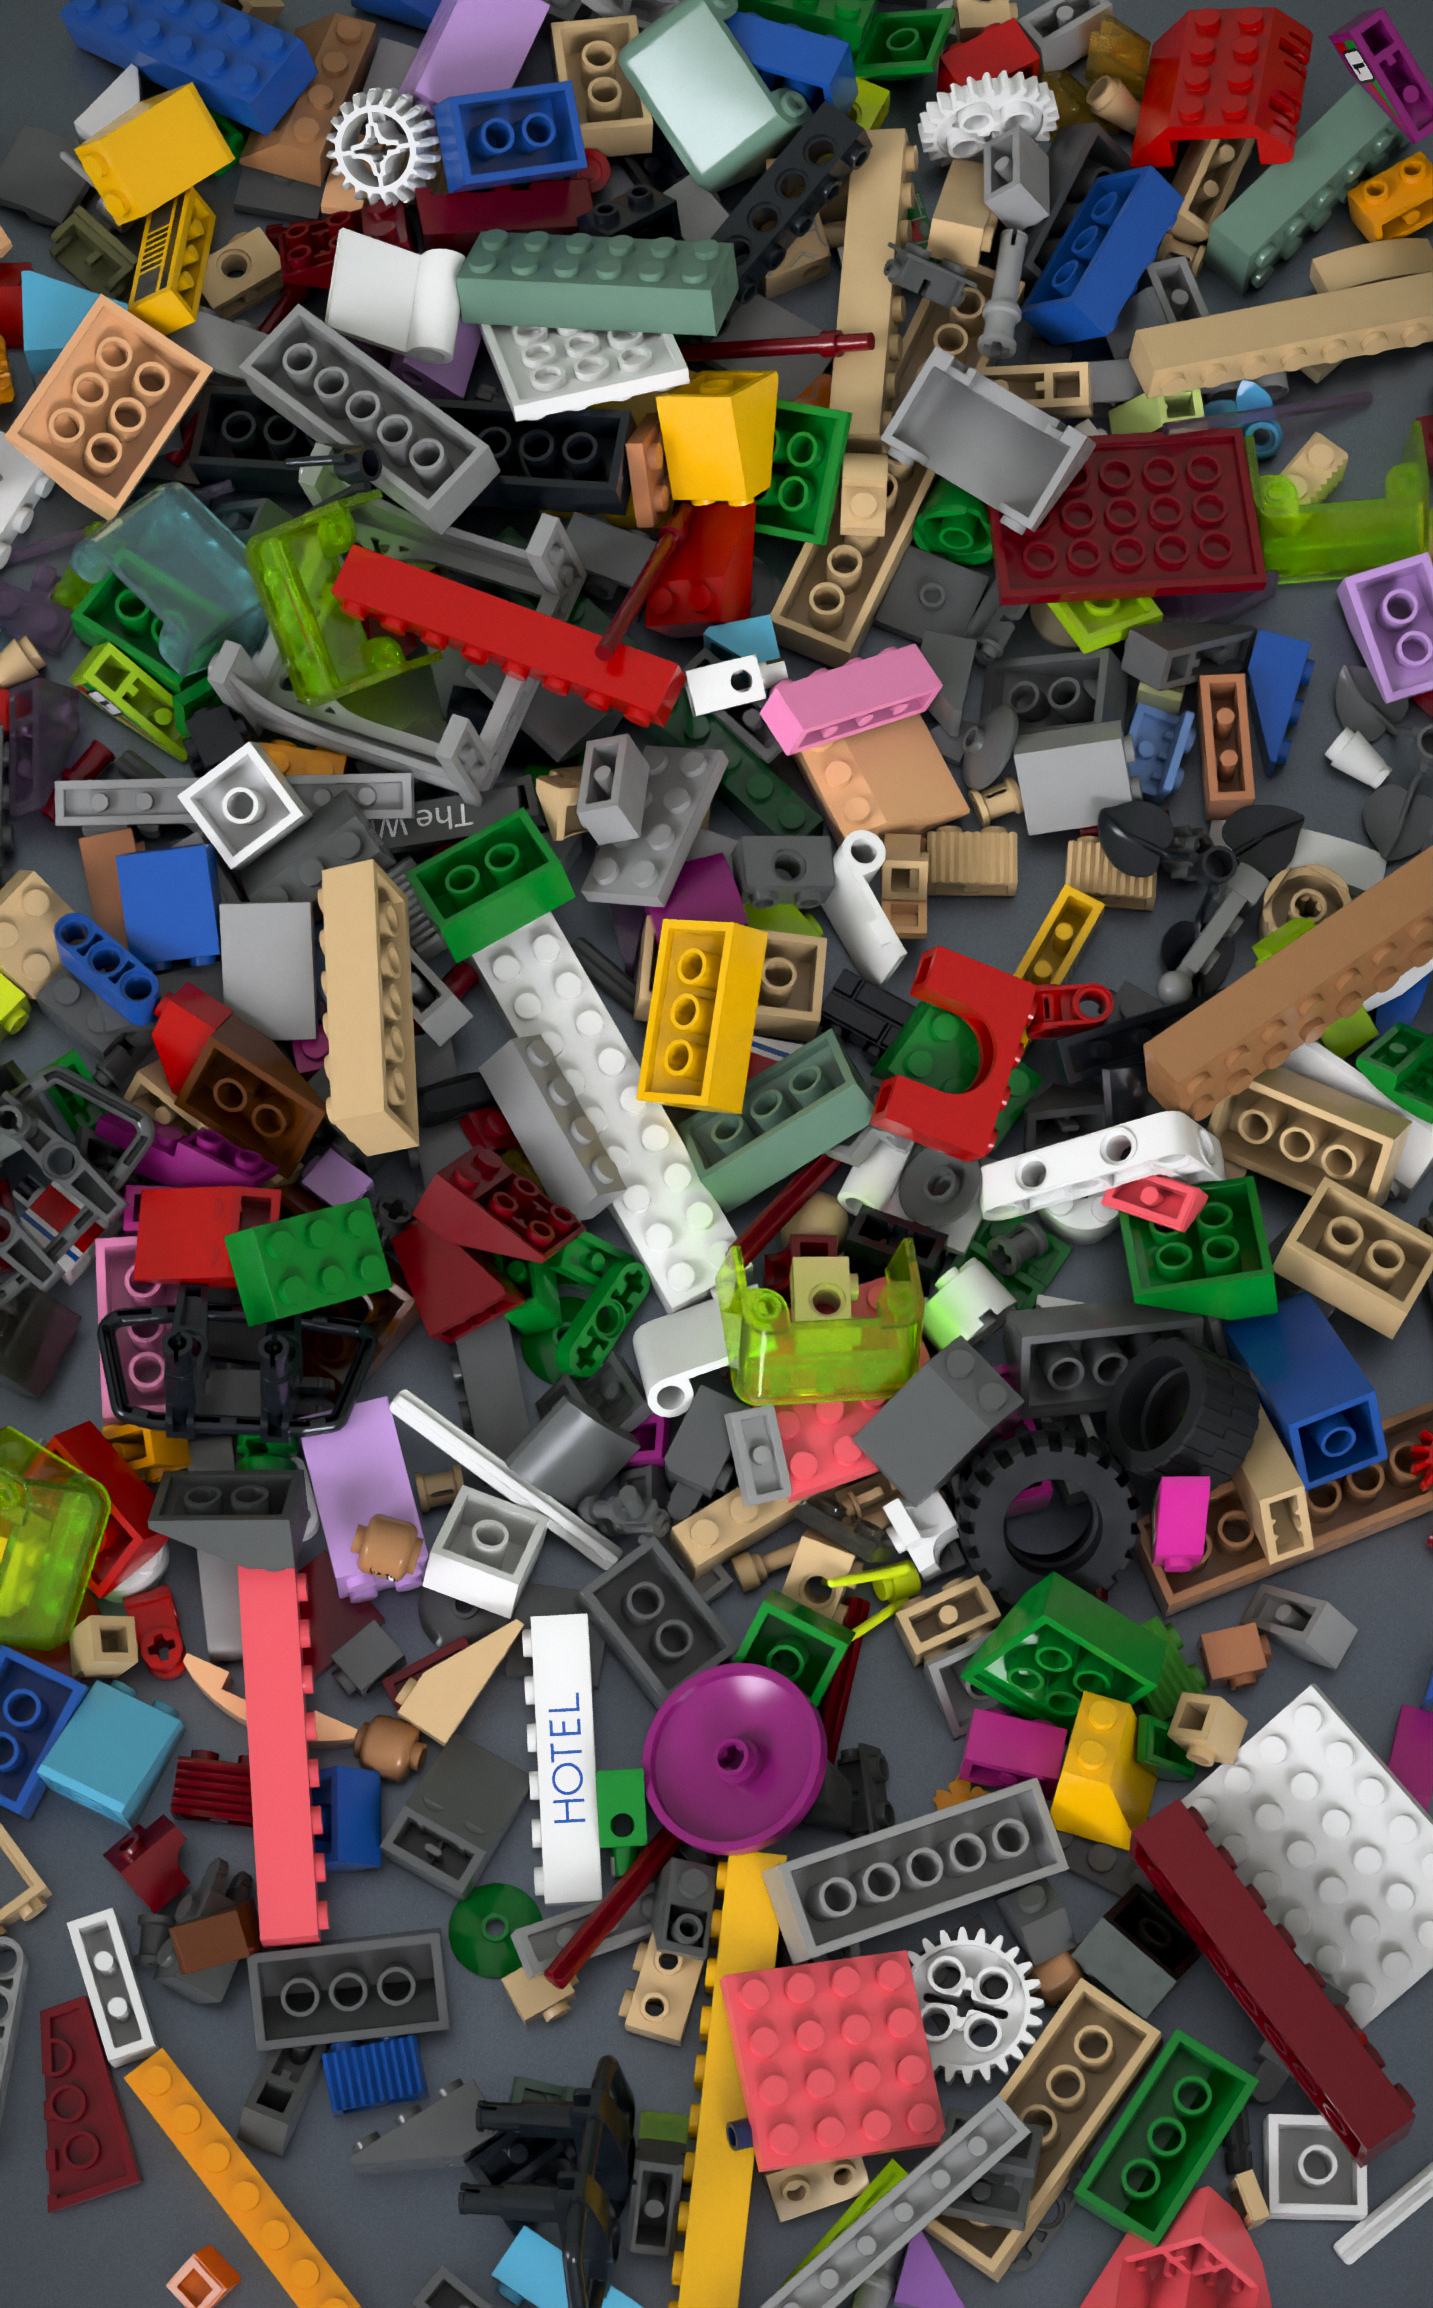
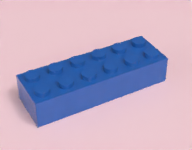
(230, 57)

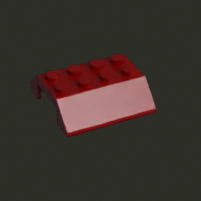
(1224, 79)

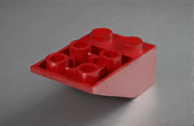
(186, 1227)

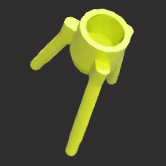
(890, 1582)

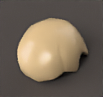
(819, 1216)

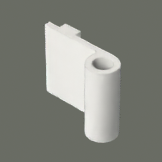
(395, 297)
(857, 912)
(878, 1184)
(678, 1349)

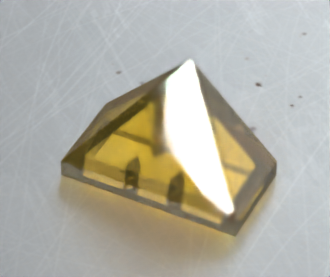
(1072, 103)

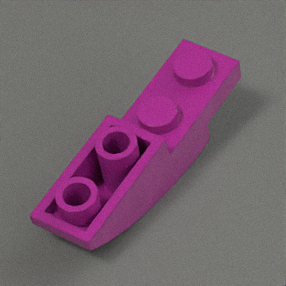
(190, 1161)

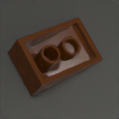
(253, 1096)

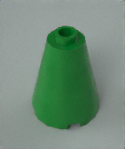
(954, 525)

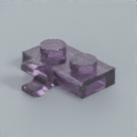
(33, 612)

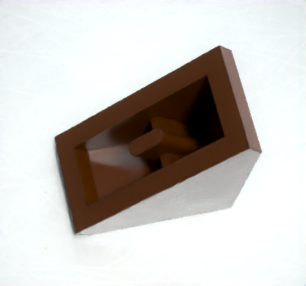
(217, 1937)

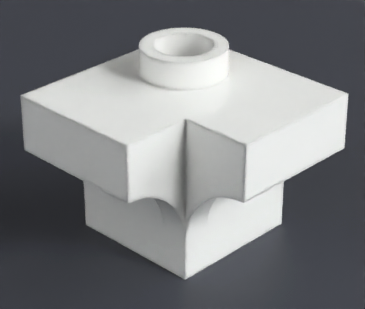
(922, 1531)

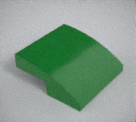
(1402, 1068)
(1033, 1276)

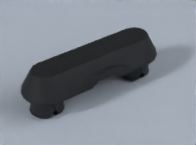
(452, 1099)

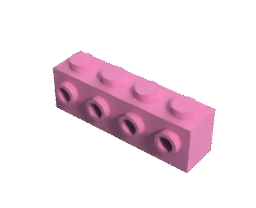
(850, 698)

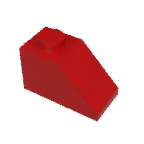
(184, 1029)

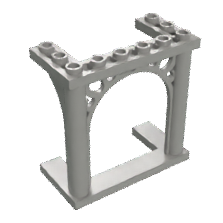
(462, 758)

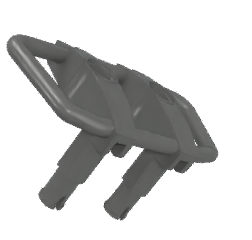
(84, 1182)

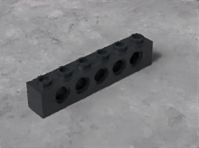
(768, 200)

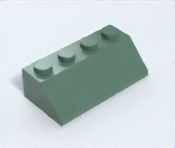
(785, 1122)

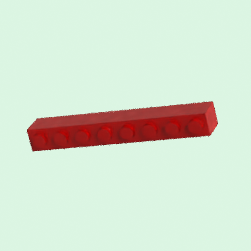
(507, 636)

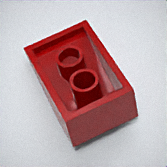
(708, 576)

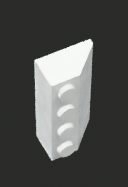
(1325, 1067)

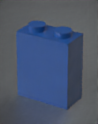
(171, 905)

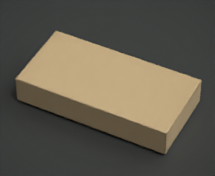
(1248, 2199)

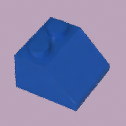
(350, 1818)

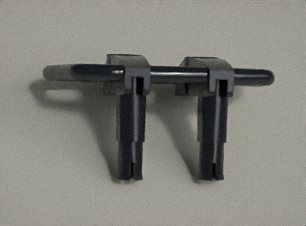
(189, 1368)
(583, 2201)

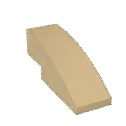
(1371, 263)

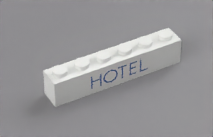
(565, 1759)

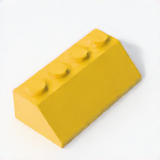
(702, 1015)

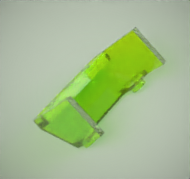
(1343, 536)
(318, 643)
(820, 1359)
(52, 1542)

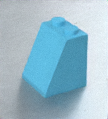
(51, 317)
(113, 1752)

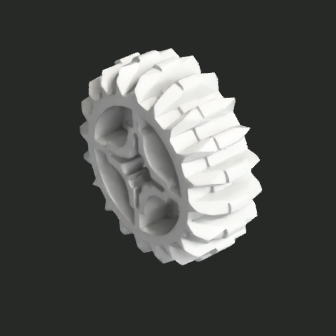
(382, 130)

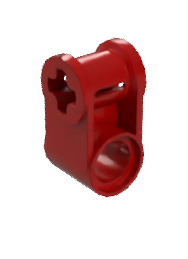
(1064, 1012)
(157, 1628)

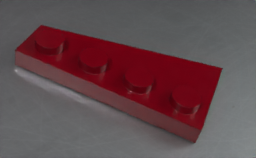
(85, 2121)

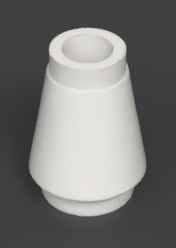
(1357, 758)

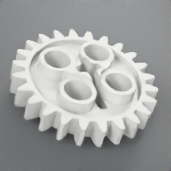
(981, 112)
(976, 1963)

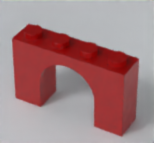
(997, 1011)

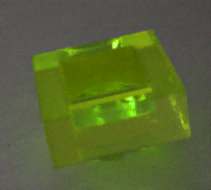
(664, 2126)

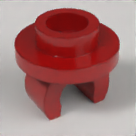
(597, 172)

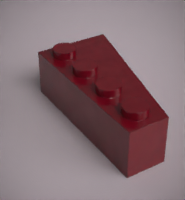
(458, 218)

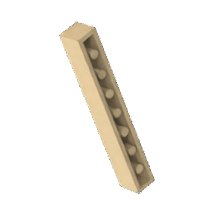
(867, 300)
(1283, 335)

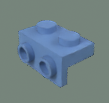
(1159, 746)

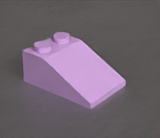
(1393, 624)

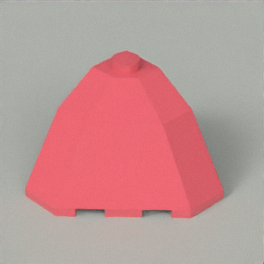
(1198, 2263)

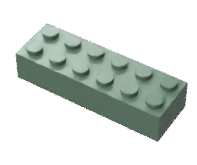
(1299, 194)
(598, 282)

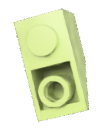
(1148, 415)

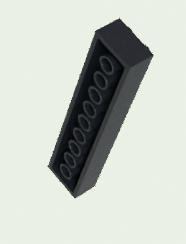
(545, 464)

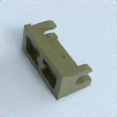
(94, 255)

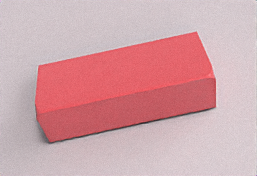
(1158, 1201)

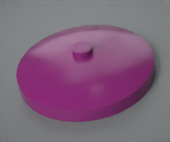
(734, 1759)

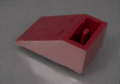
(310, 249)
(495, 1209)

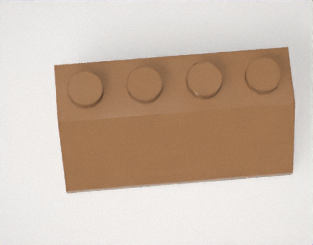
(298, 143)

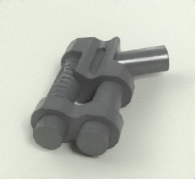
(625, 1514)

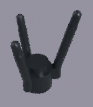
(352, 464)

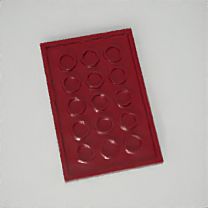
(1139, 524)

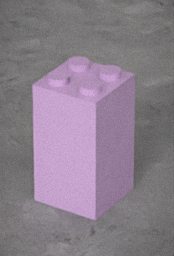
(472, 50)
(352, 1480)

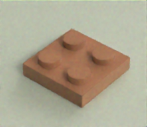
(648, 472)

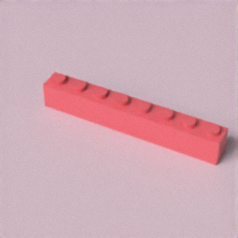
(280, 1757)

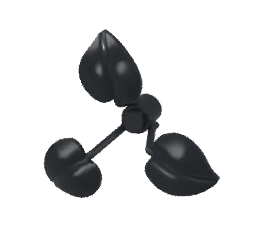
(1259, 835)

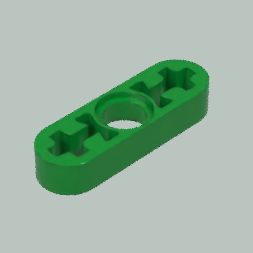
(584, 1325)

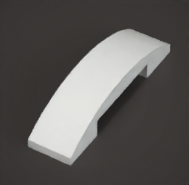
(1353, 862)

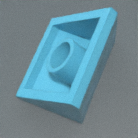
(743, 639)

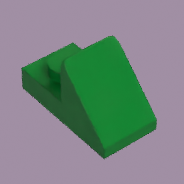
(585, 1262)

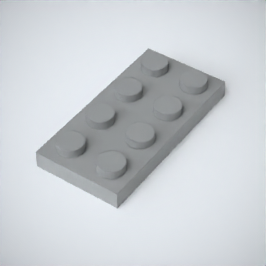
(675, 804)

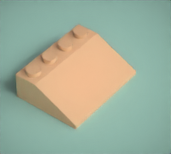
(107, 407)
(882, 781)

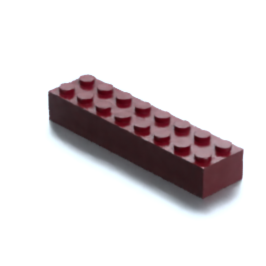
(1271, 1982)

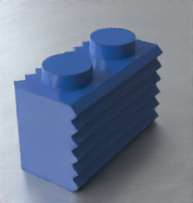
(374, 2073)

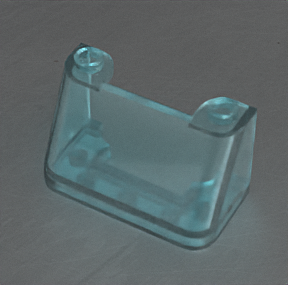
(183, 570)

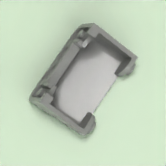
(986, 441)

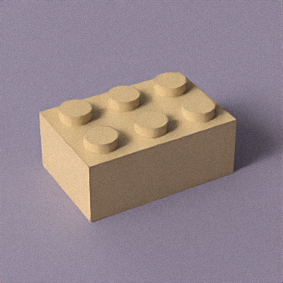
(606, 103)
(1357, 1257)

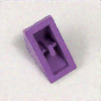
(924, 2279)

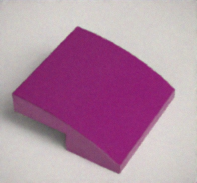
(701, 893)

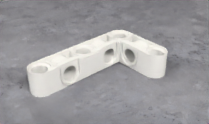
(1091, 1163)

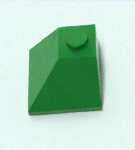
(903, 44)

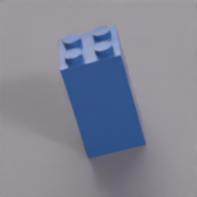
(1310, 1390)

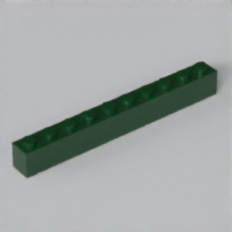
(747, 784)

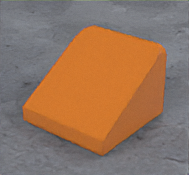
(203, 2279)

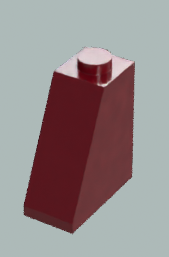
(452, 1283)

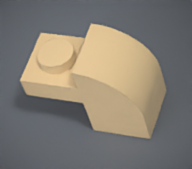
(864, 494)

